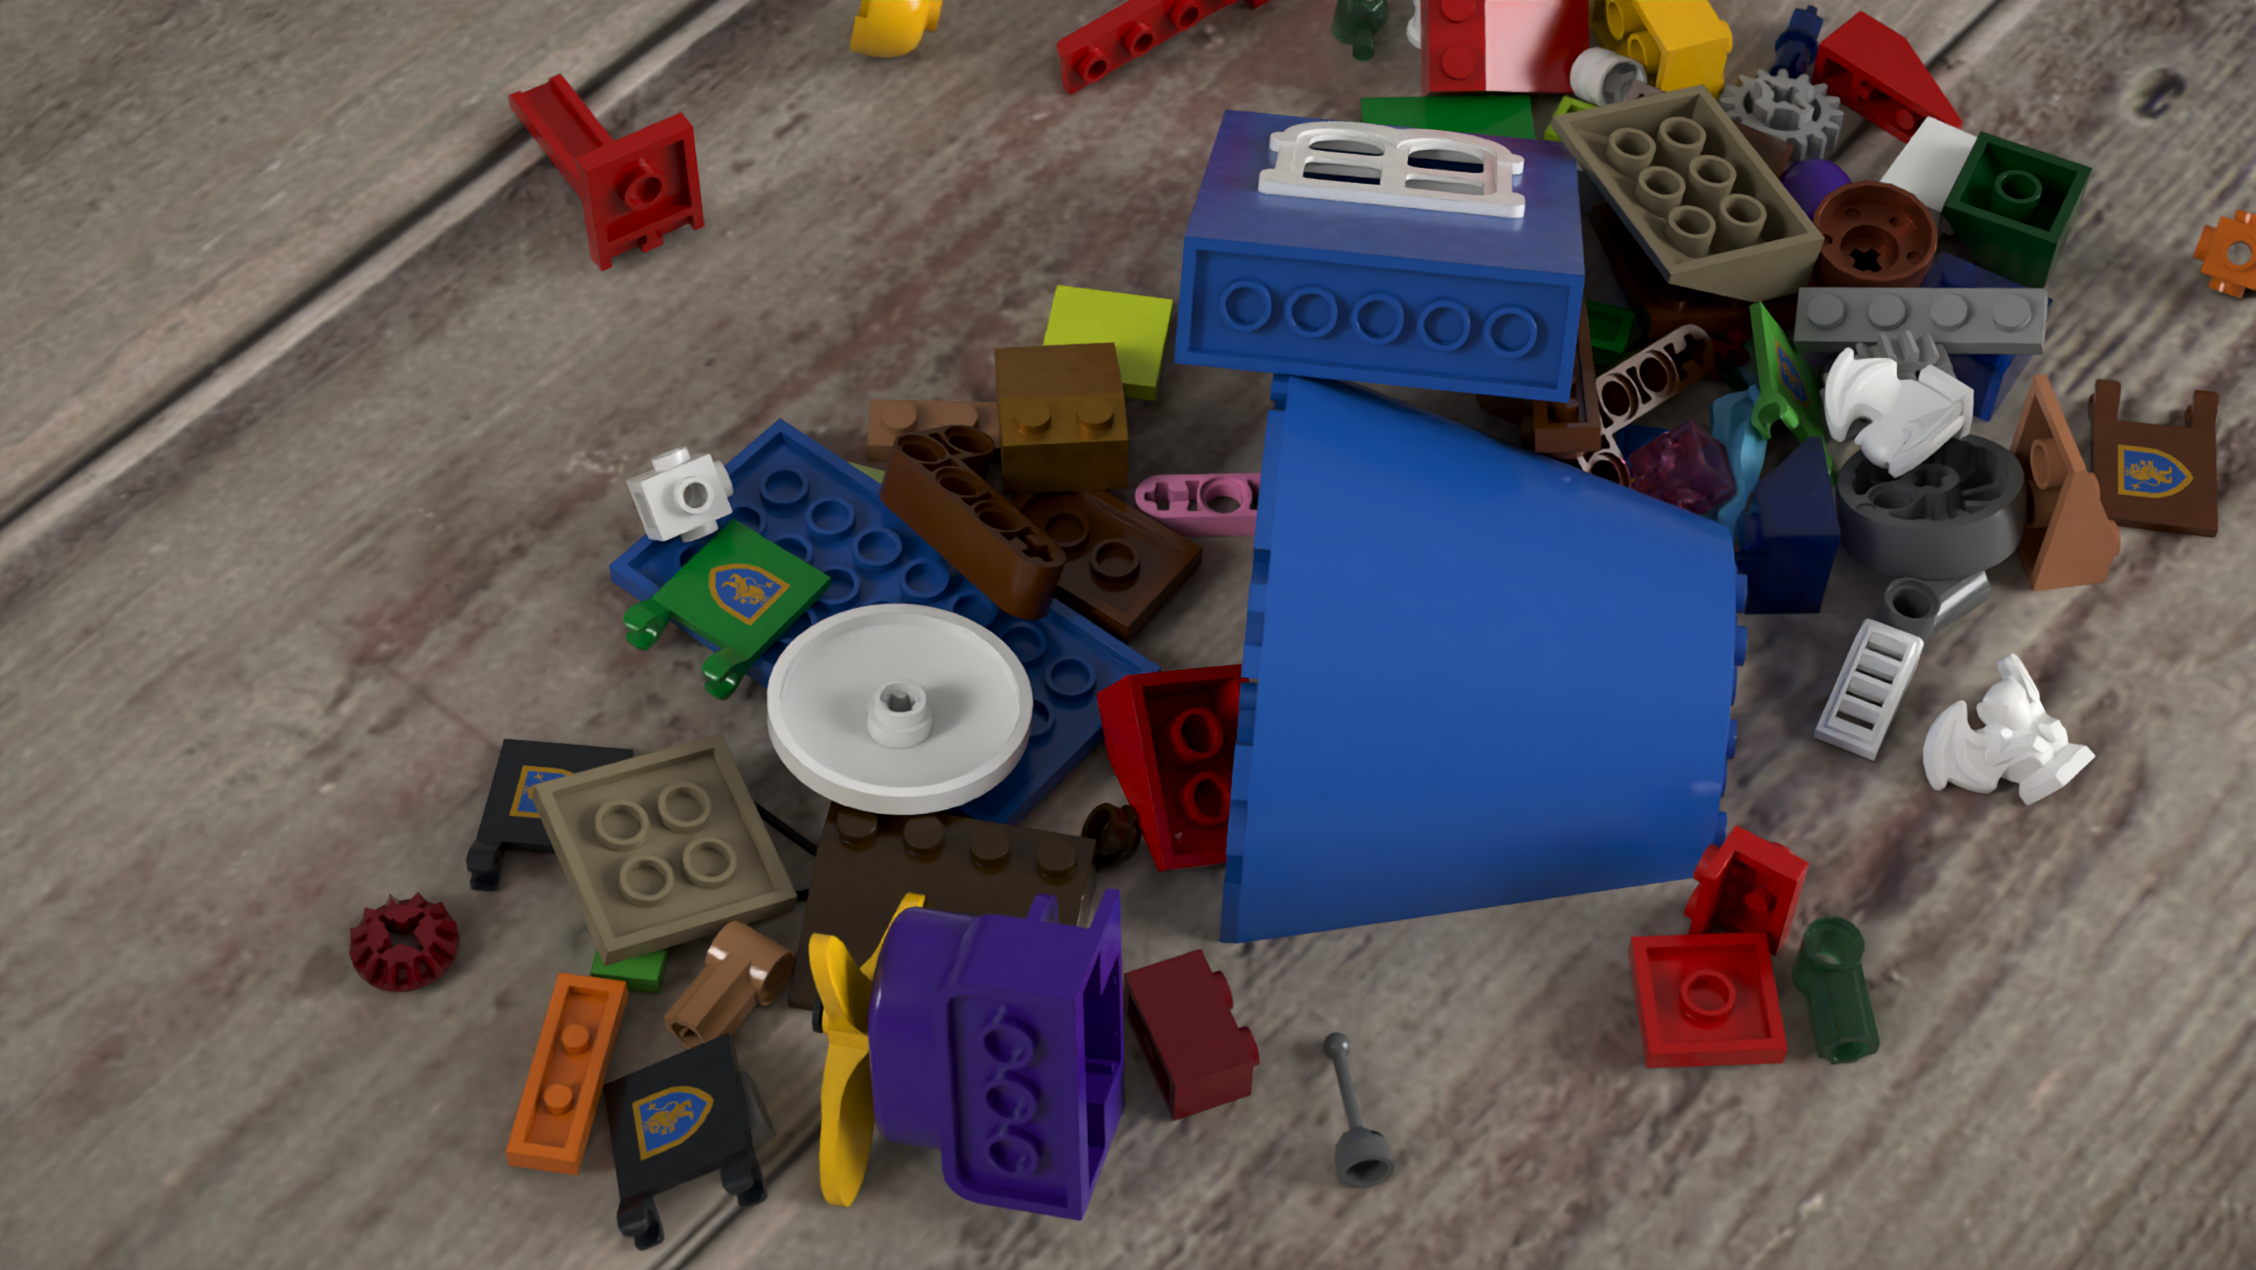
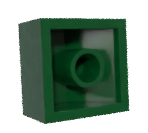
(2015, 208)

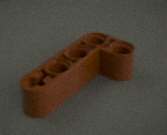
(1633, 388)
(942, 495)

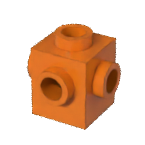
(2213, 249)

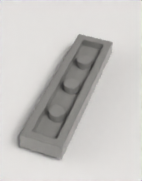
(1956, 317)

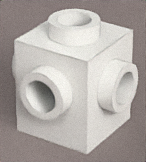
(661, 500)

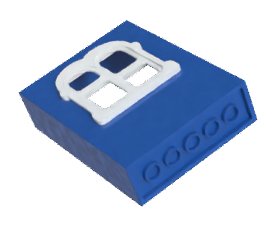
(1385, 257)

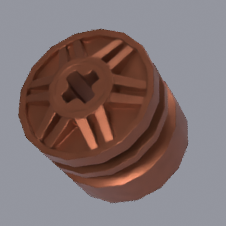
(1873, 237)

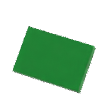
(1468, 114)

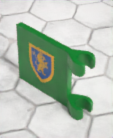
(735, 595)

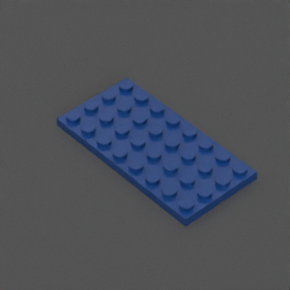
(838, 524)

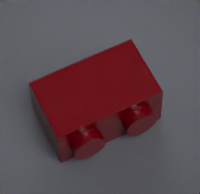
(1190, 1034)

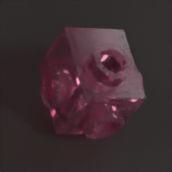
(1684, 469)

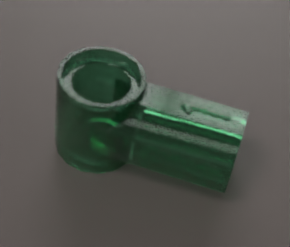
(1836, 993)

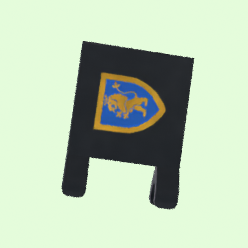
(510, 814)
(677, 1126)

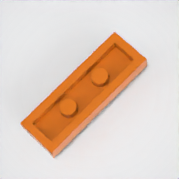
(567, 1074)

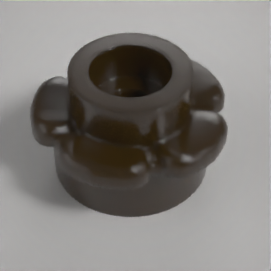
(1115, 832)

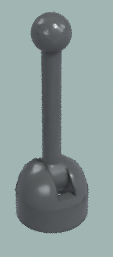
(1360, 1153)

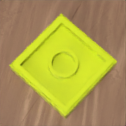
(1131, 321)

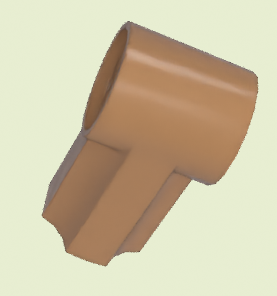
(738, 974)

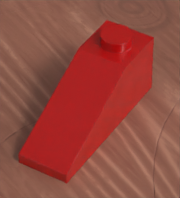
(1880, 78)

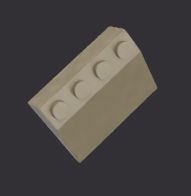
(1695, 194)

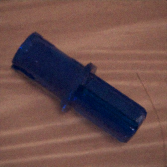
(1798, 44)

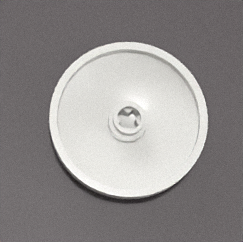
(899, 709)

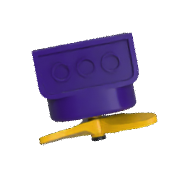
(979, 1046)

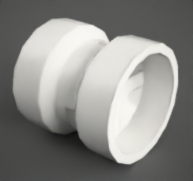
(1604, 76)

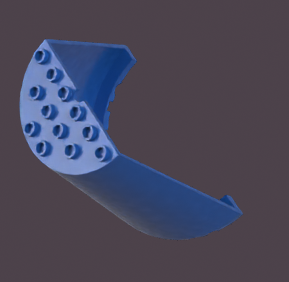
(1467, 675)

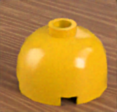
(893, 26)

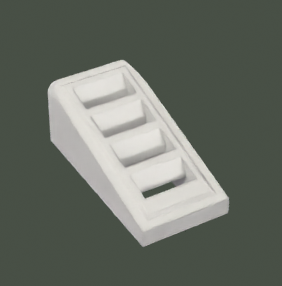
(1885, 654)

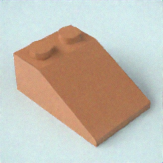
(2066, 527)

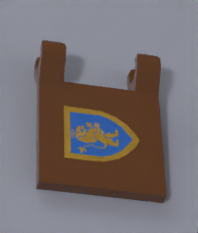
(2156, 472)

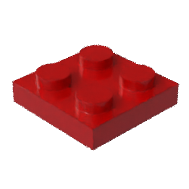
(1707, 1000)

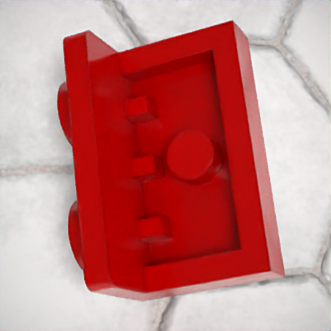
(1747, 888)

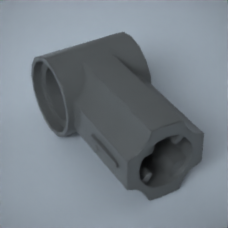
(1931, 606)

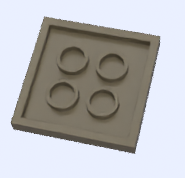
(663, 848)

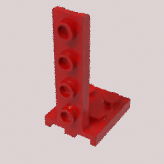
(1127, 34)
(627, 186)

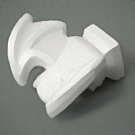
(1906, 415)
(2015, 743)

